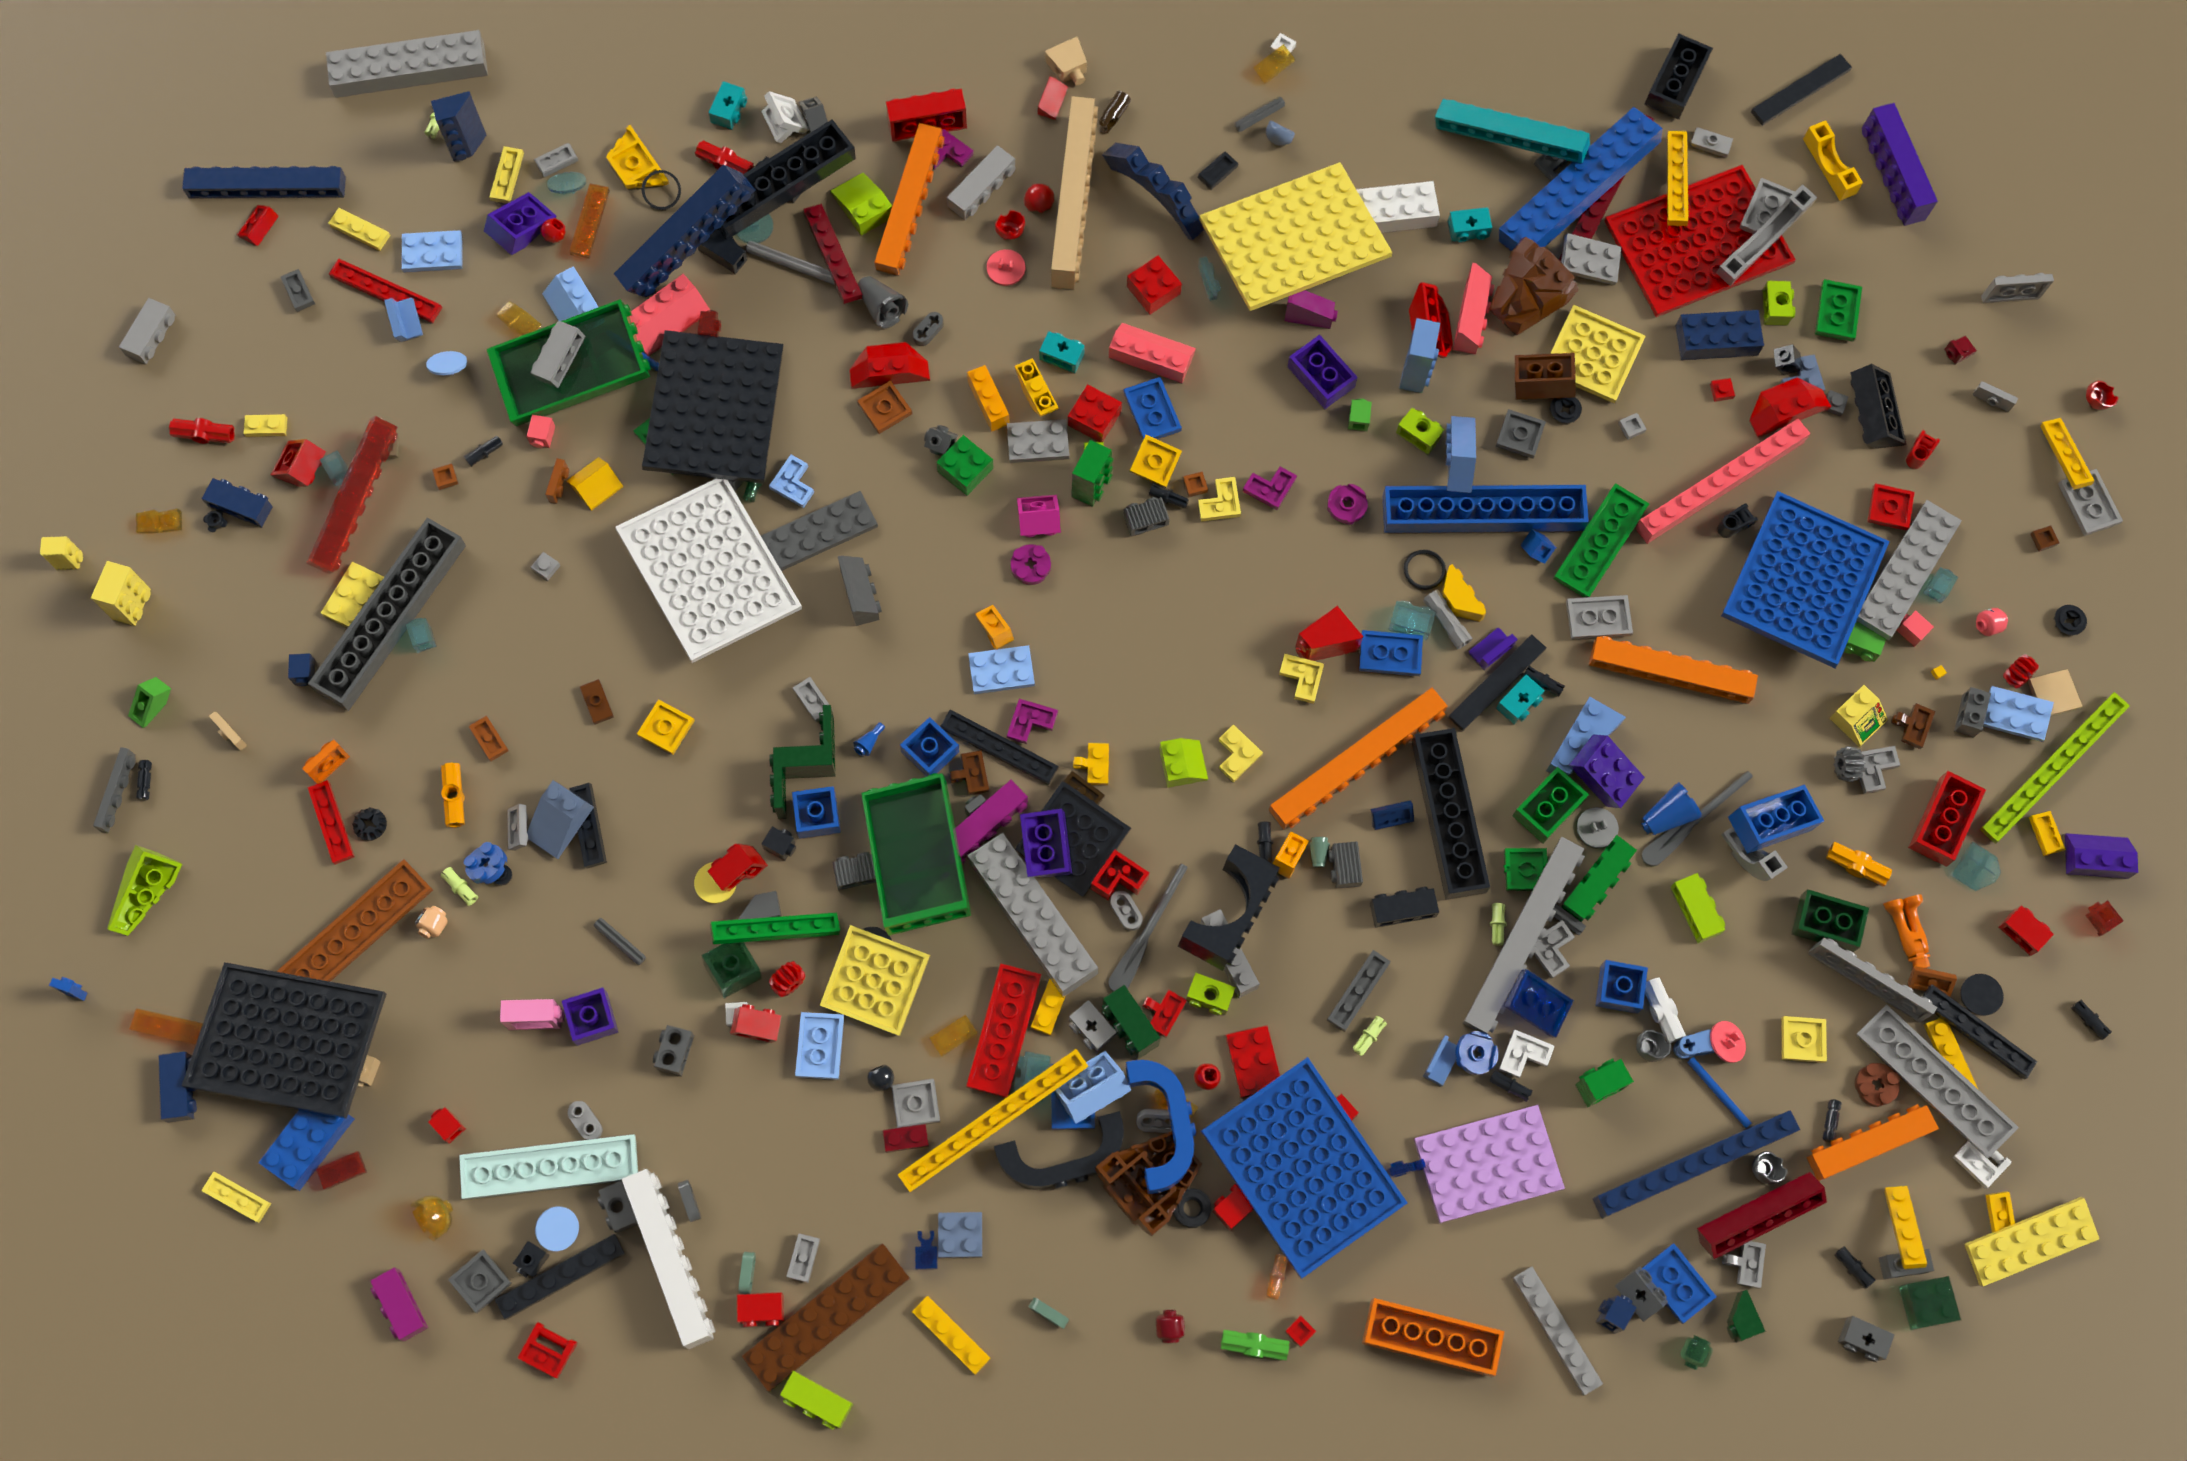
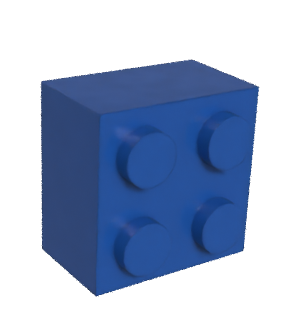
(929, 747)
(816, 812)
(1621, 986)

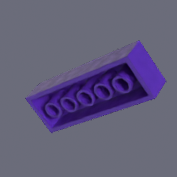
(1899, 164)

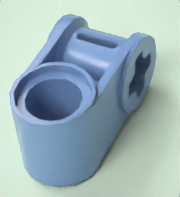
(1697, 1044)

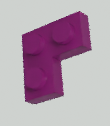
(954, 150)
(1271, 492)
(1028, 715)

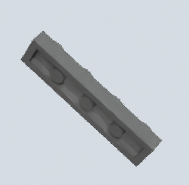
(113, 794)
(1358, 991)

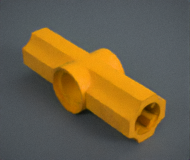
(452, 807)
(1859, 864)

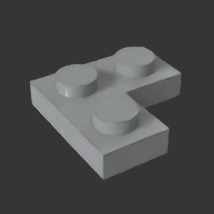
(1876, 761)
(1548, 946)

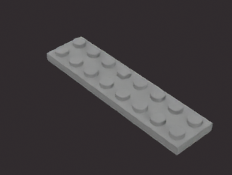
(1908, 569)
(1937, 1081)

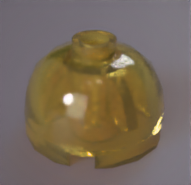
(433, 1215)

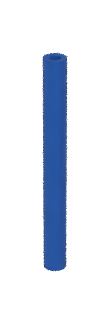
(1719, 1092)

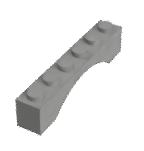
(1752, 249)

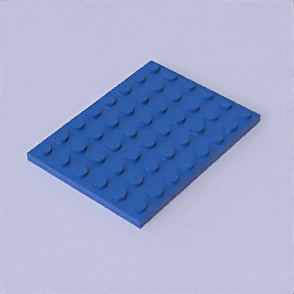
(1805, 579)
(1304, 1167)

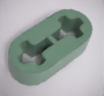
(747, 1272)
(1048, 1313)

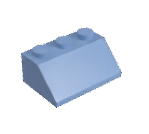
(568, 295)
(1093, 1088)

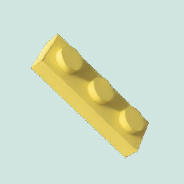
(506, 175)
(359, 229)
(236, 1197)

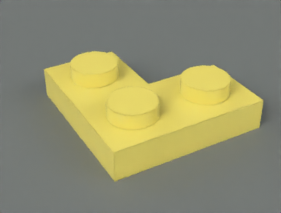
(1226, 503)
(1308, 674)
(1243, 753)

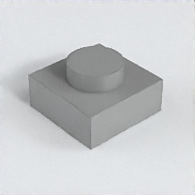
(1632, 426)
(545, 566)

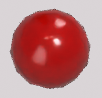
(553, 230)
(1207, 1076)

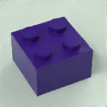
(590, 1016)

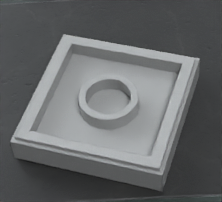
(915, 1103)

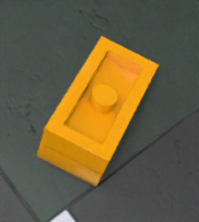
(995, 627)
(1290, 854)

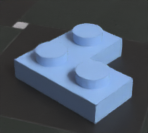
(787, 482)

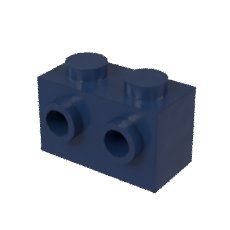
(1615, 1313)

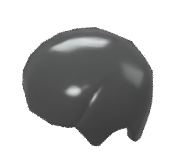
(1652, 1046)
(1768, 1168)

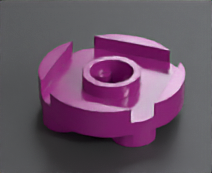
(1347, 514)
(1040, 569)

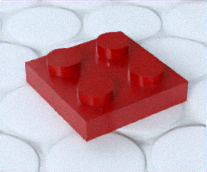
(1891, 507)

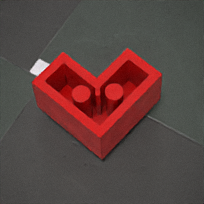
(739, 863)
(1118, 871)

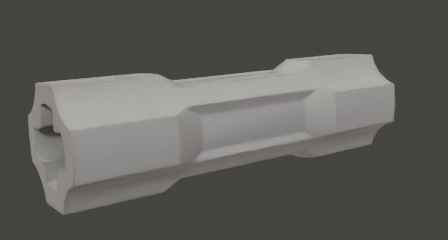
(1456, 631)

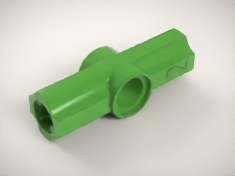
(1255, 1345)

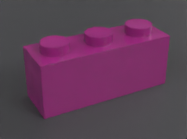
(398, 1304)

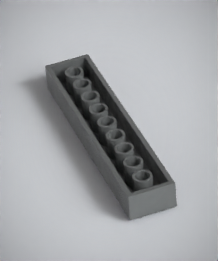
(386, 613)

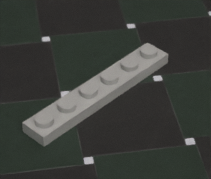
(1557, 1331)

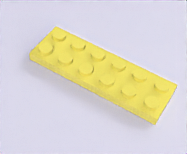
(2031, 1241)

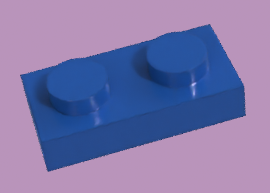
(68, 988)

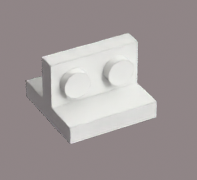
(783, 116)

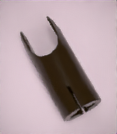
(1114, 111)

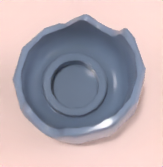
(1278, 134)

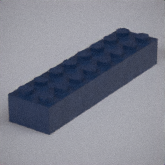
(684, 231)

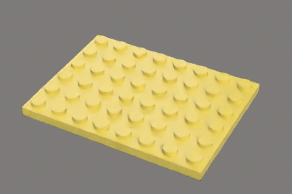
(1295, 236)

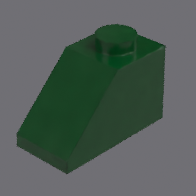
(1743, 1318)

